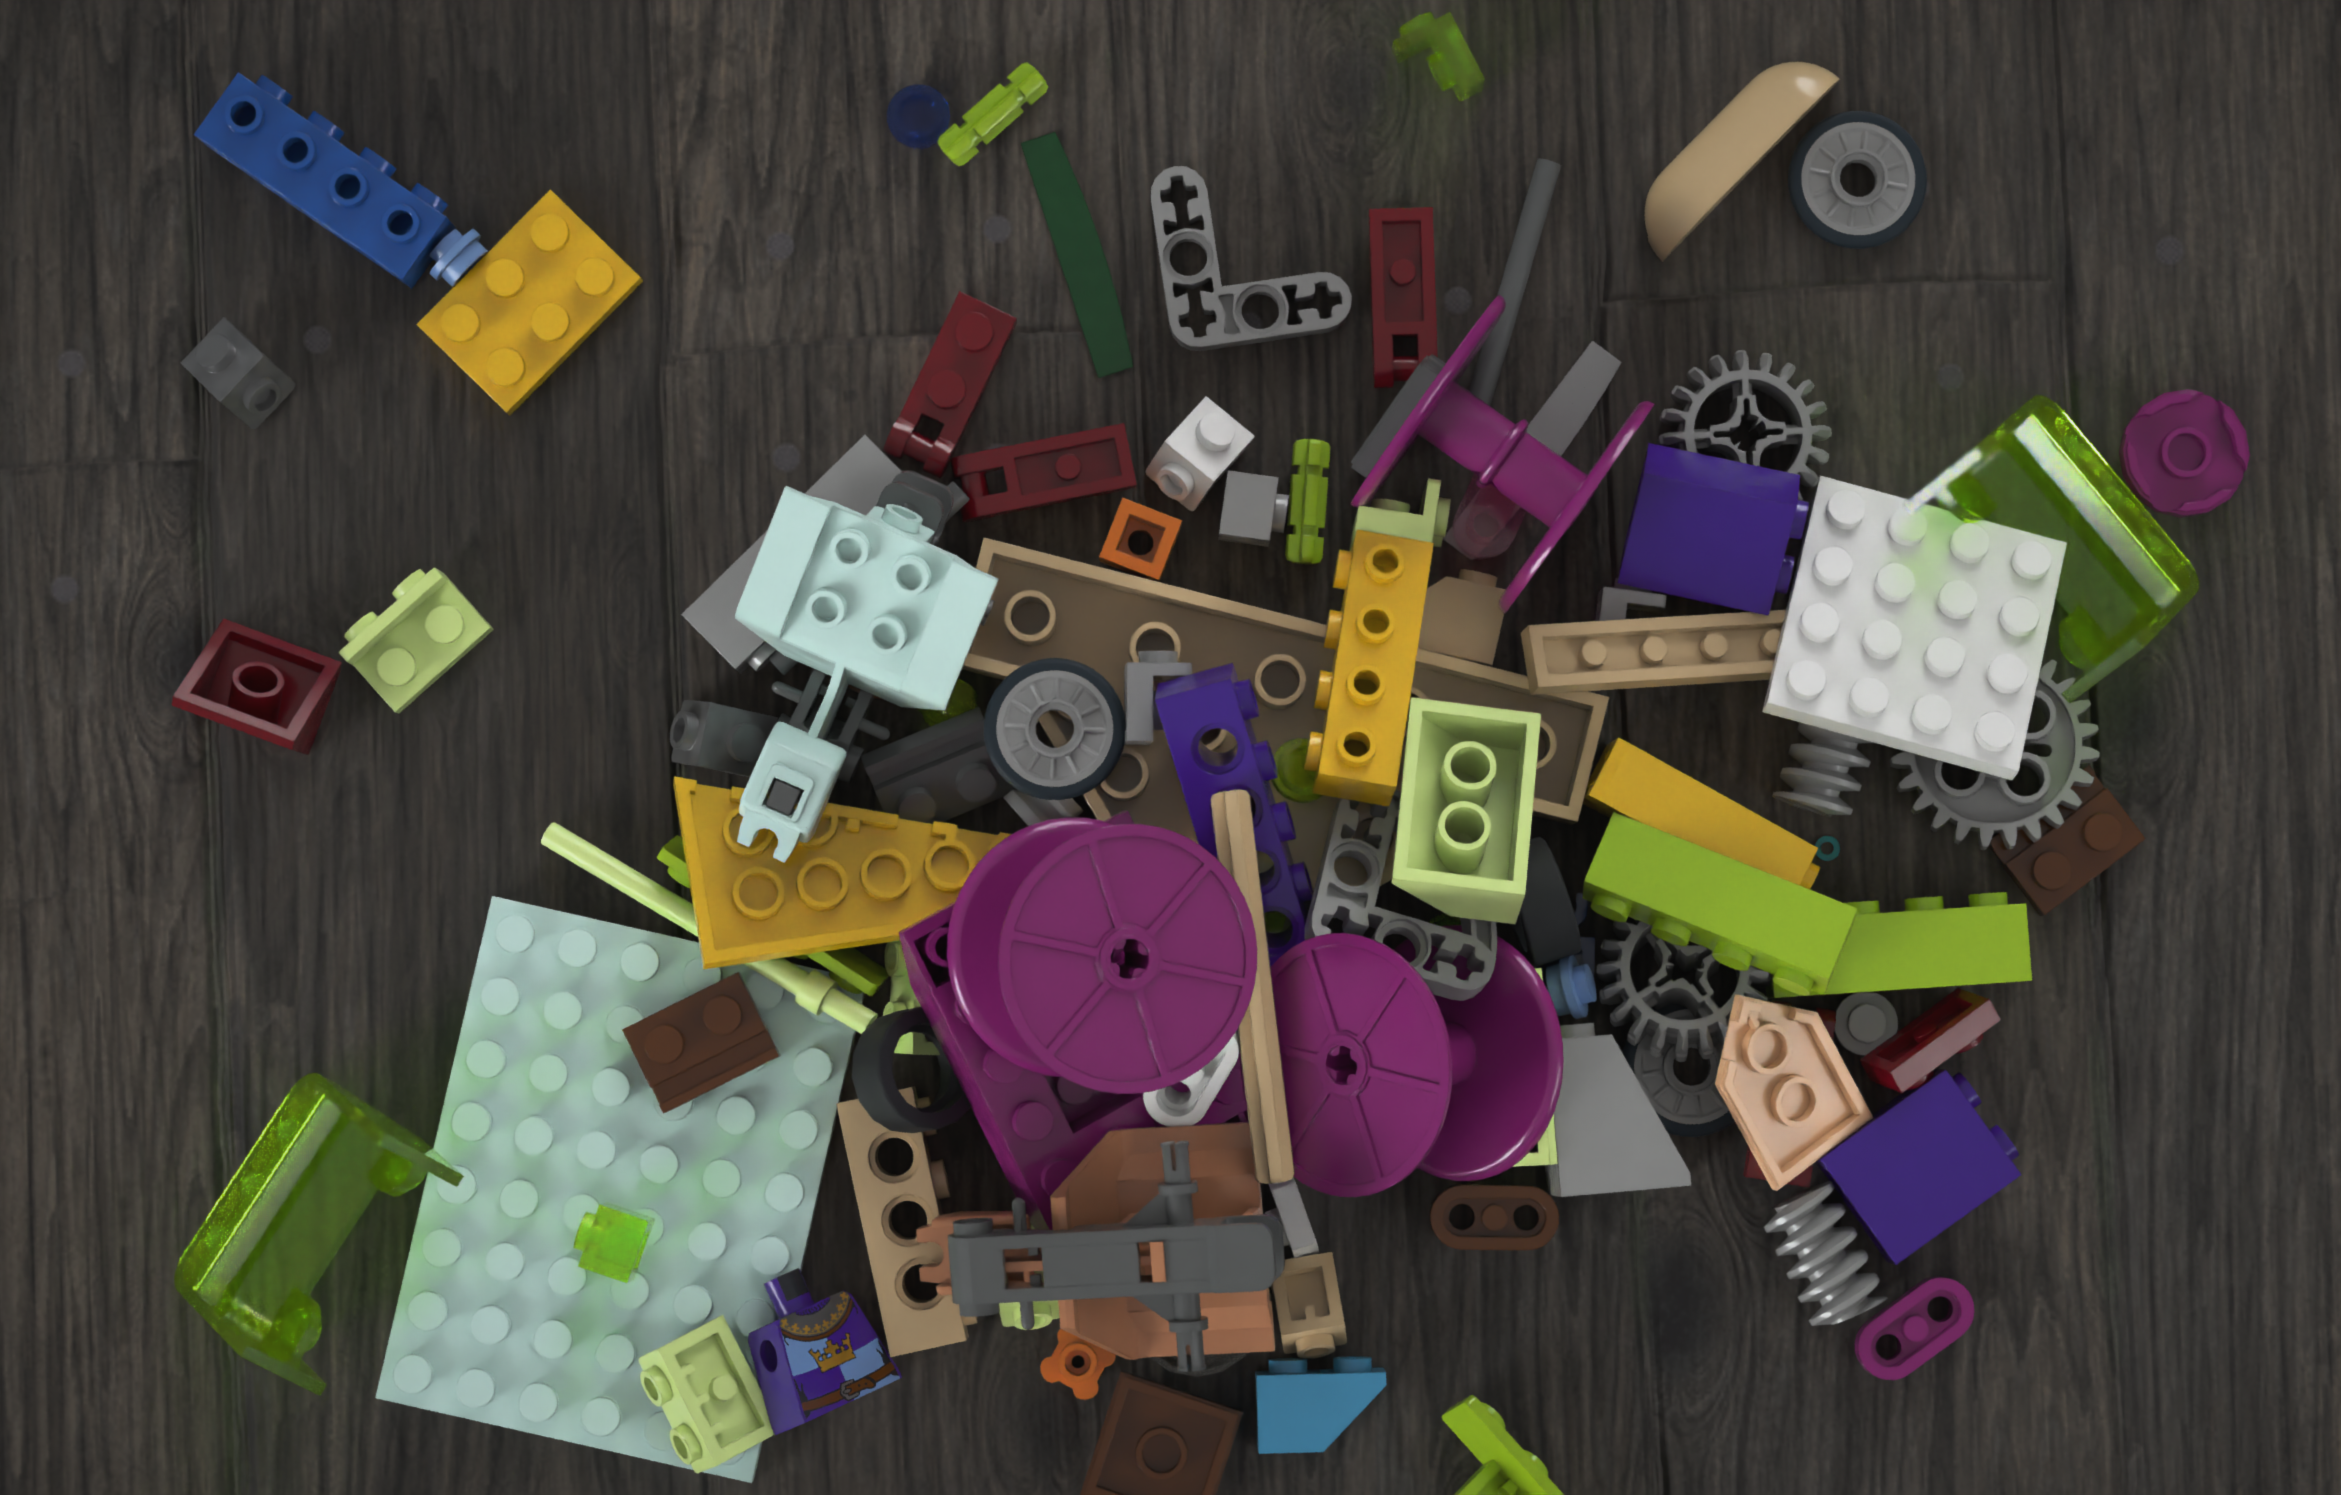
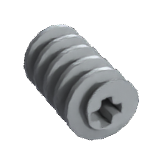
(1822, 772)
(1824, 1256)

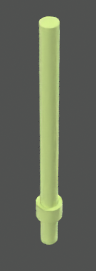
(812, 989)

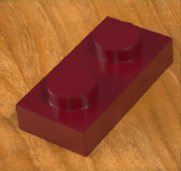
(1929, 1040)

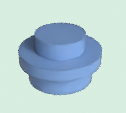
(456, 256)
(1571, 987)

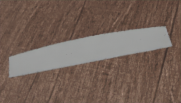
(1563, 414)

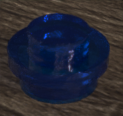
(918, 116)

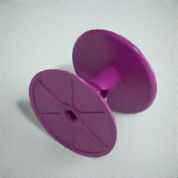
(1499, 452)
(1102, 953)
(1406, 1078)

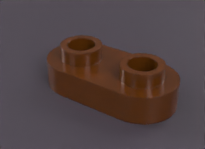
(1493, 1217)

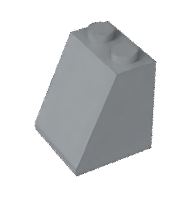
(1607, 1125)

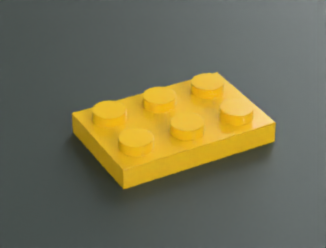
(530, 302)

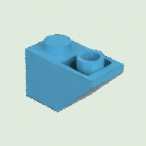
(1311, 1407)

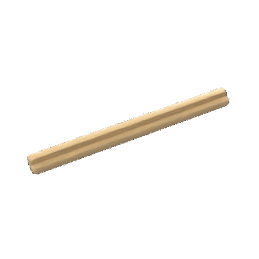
(1259, 1026)

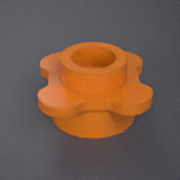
(1082, 1379)

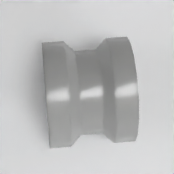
(1037, 810)

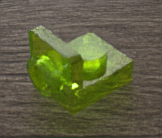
(1452, 59)

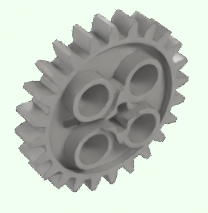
(1990, 804)

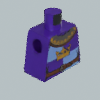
(815, 1354)

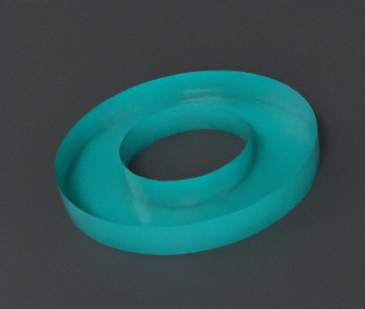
(1836, 848)

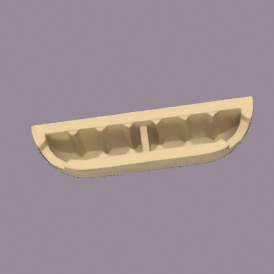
(1730, 149)

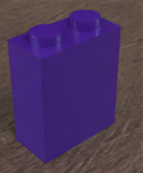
(1712, 529)
(1920, 1165)

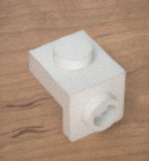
(1198, 454)

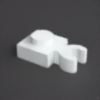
(1293, 1219)

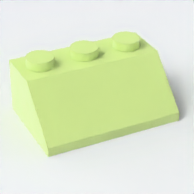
(1467, 808)

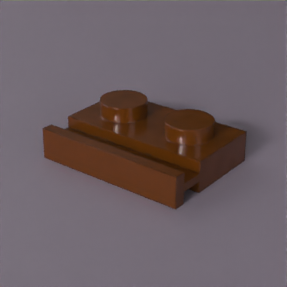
(2073, 853)
(701, 1042)

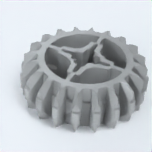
(1744, 405)
(1658, 993)

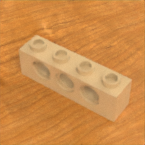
(907, 1321)

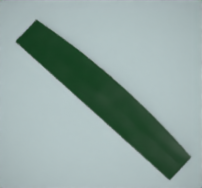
(1079, 254)

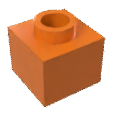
(1137, 518)

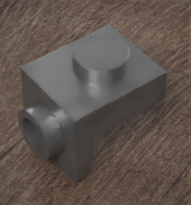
(238, 374)
(719, 737)

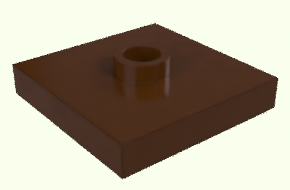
(1160, 1442)

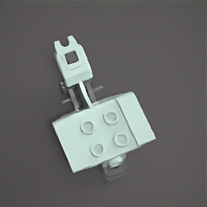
(872, 612)

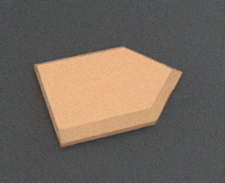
(1786, 1087)

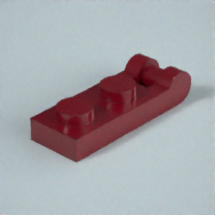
(1401, 289)
(951, 382)
(1046, 471)

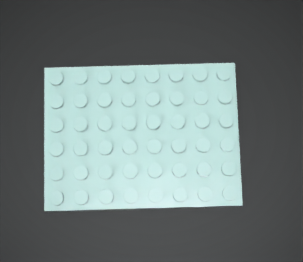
(558, 1119)

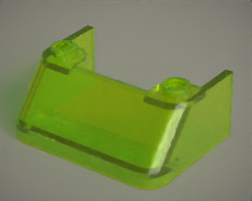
(2119, 566)
(290, 1216)

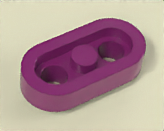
(1914, 1330)

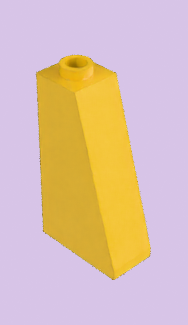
(1673, 802)

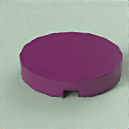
(2184, 453)

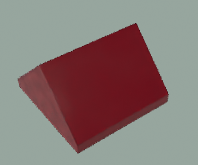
(260, 686)

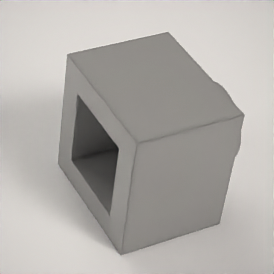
(1252, 509)

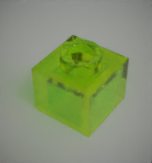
(613, 1241)

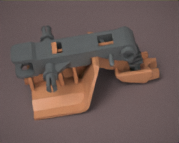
(1147, 1251)

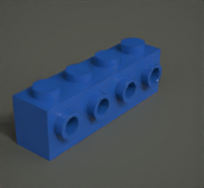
(324, 178)

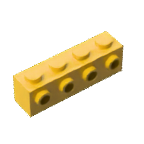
(1371, 667)

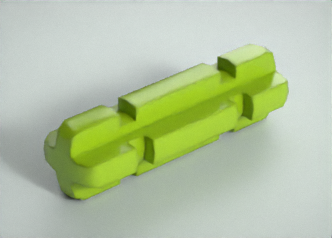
(992, 114)
(1307, 501)

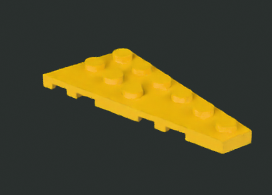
(841, 890)

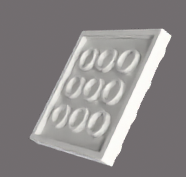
(1915, 628)

